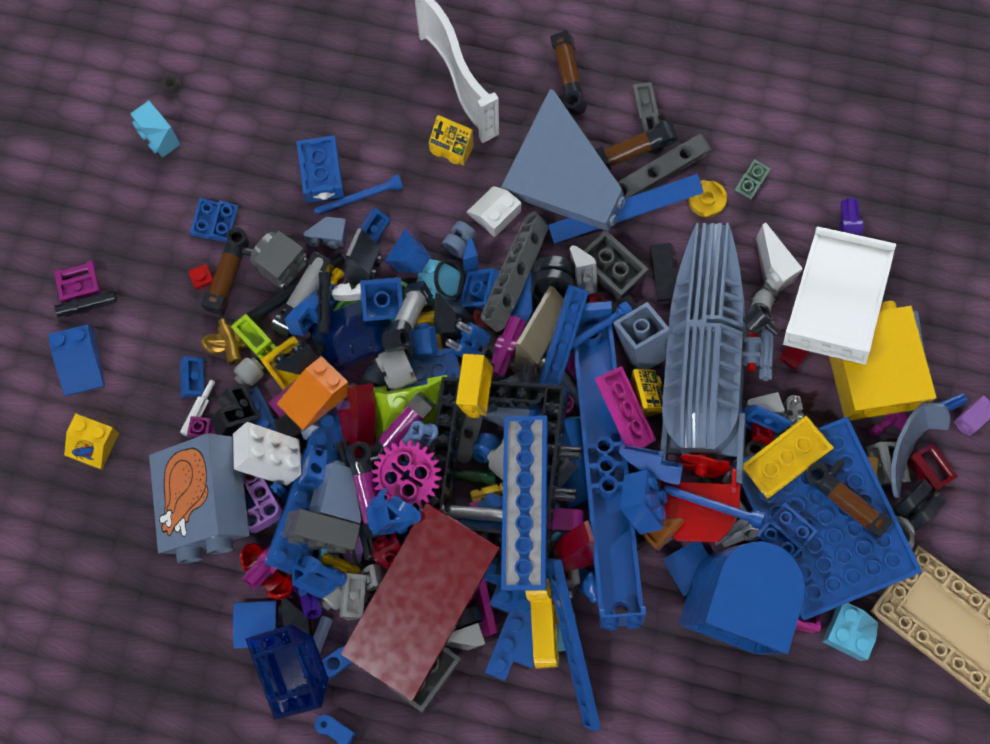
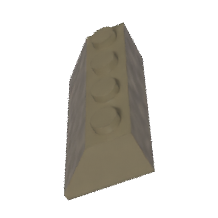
(537, 335)

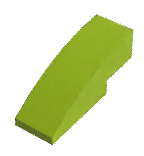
(253, 336)

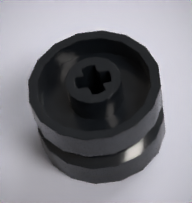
(553, 272)
(922, 509)

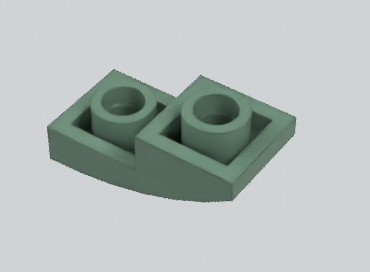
(752, 179)

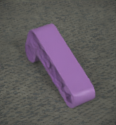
(262, 504)

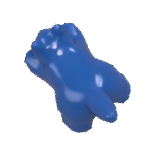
(587, 584)

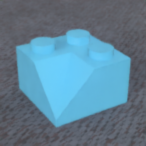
(155, 129)
(851, 632)

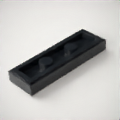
(663, 271)

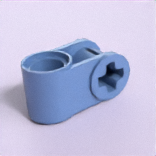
(421, 434)

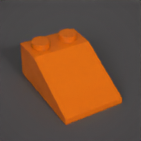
(314, 393)

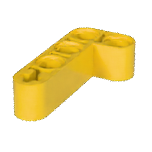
(544, 628)

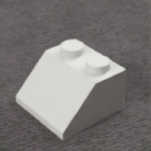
(495, 210)

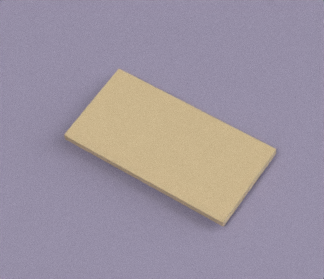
(942, 620)

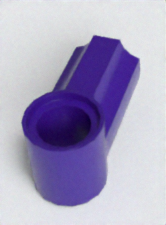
(850, 217)
(310, 604)

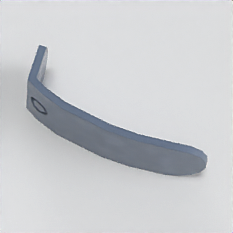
(924, 417)

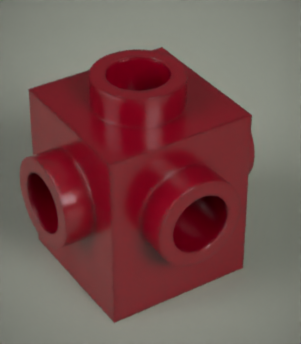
(386, 549)

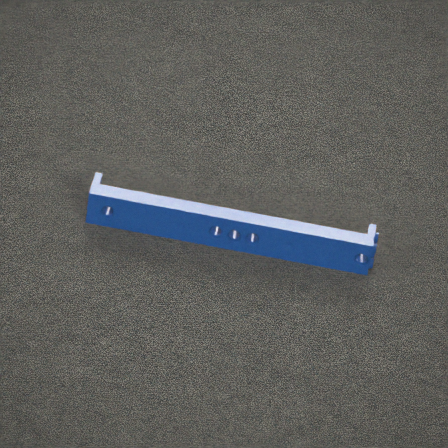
(613, 534)

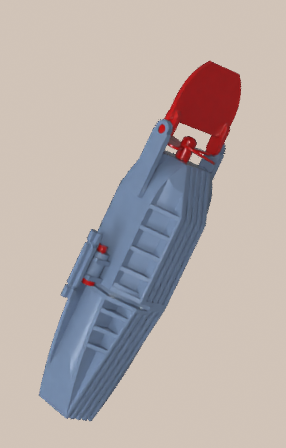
(707, 379)

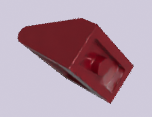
(923, 471)

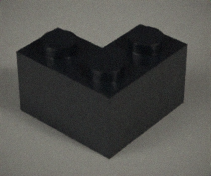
(235, 412)

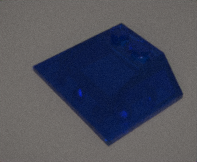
(349, 336)
(289, 670)

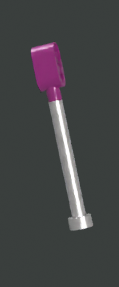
(563, 521)

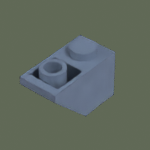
(327, 232)

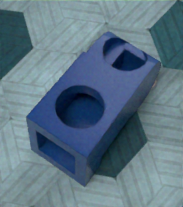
(314, 467)
(335, 663)
(329, 726)

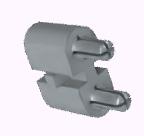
(793, 410)

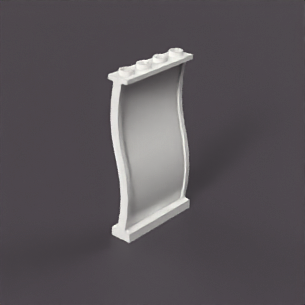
(476, 102)
(840, 295)

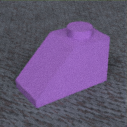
(974, 416)

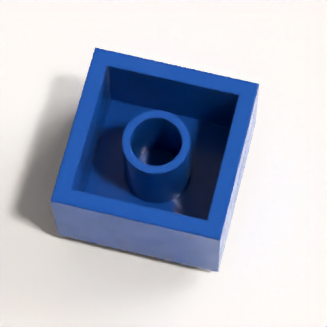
(643, 502)

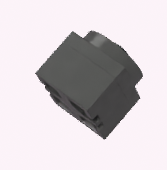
(278, 258)

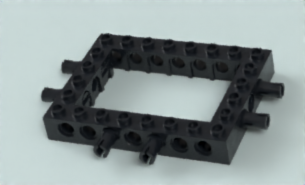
(514, 395)

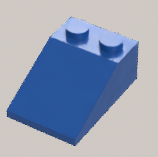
(77, 359)

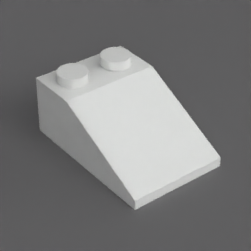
(776, 262)

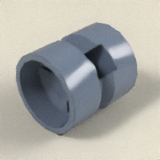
(457, 241)

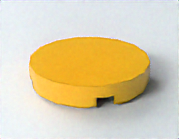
(711, 201)

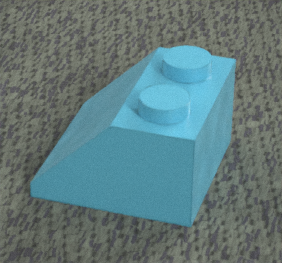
(447, 277)

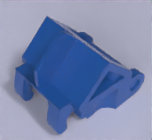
(390, 516)
(315, 578)

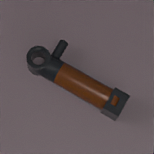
(564, 48)
(660, 136)
(215, 299)
(873, 521)

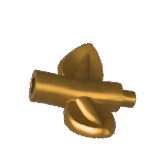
(225, 341)

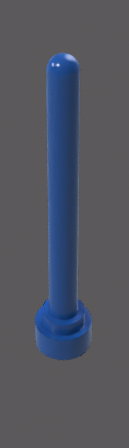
(394, 183)
(623, 309)
(754, 518)

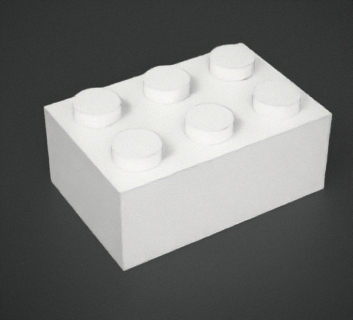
(266, 454)

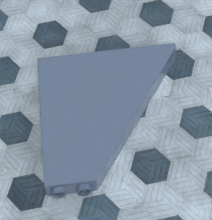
(563, 171)

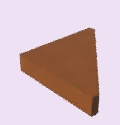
(660, 537)

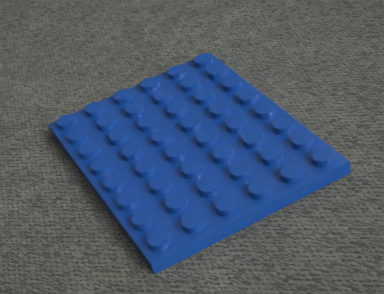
(841, 557)

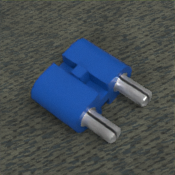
(472, 340)

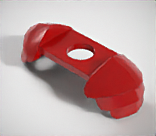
(277, 586)

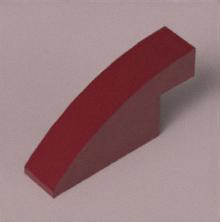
(360, 419)
(575, 548)

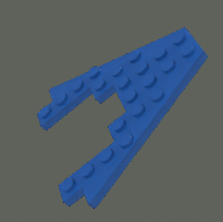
(516, 636)

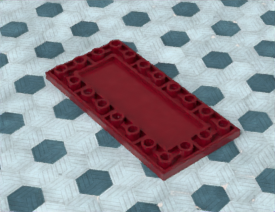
(420, 601)

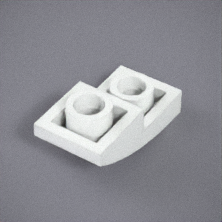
(344, 292)

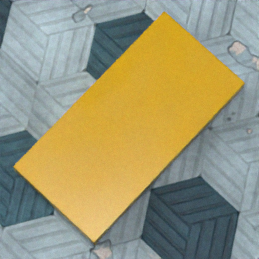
(786, 457)

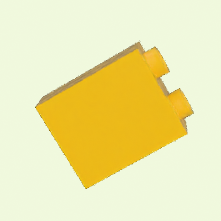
(895, 370)

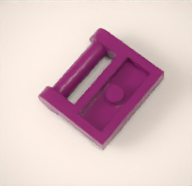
(78, 286)

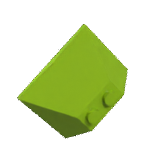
(391, 403)

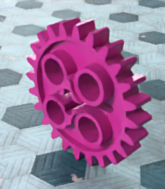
(418, 458)

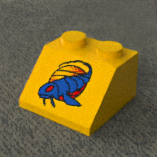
(89, 441)

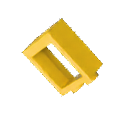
(474, 385)

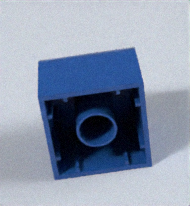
(746, 598)

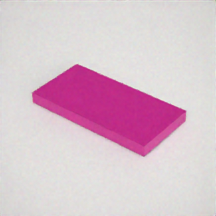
(625, 408)

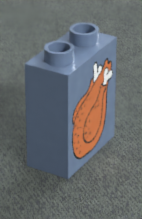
(198, 498)

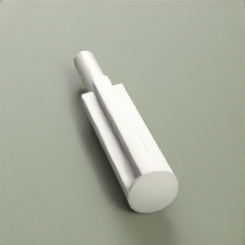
(199, 407)

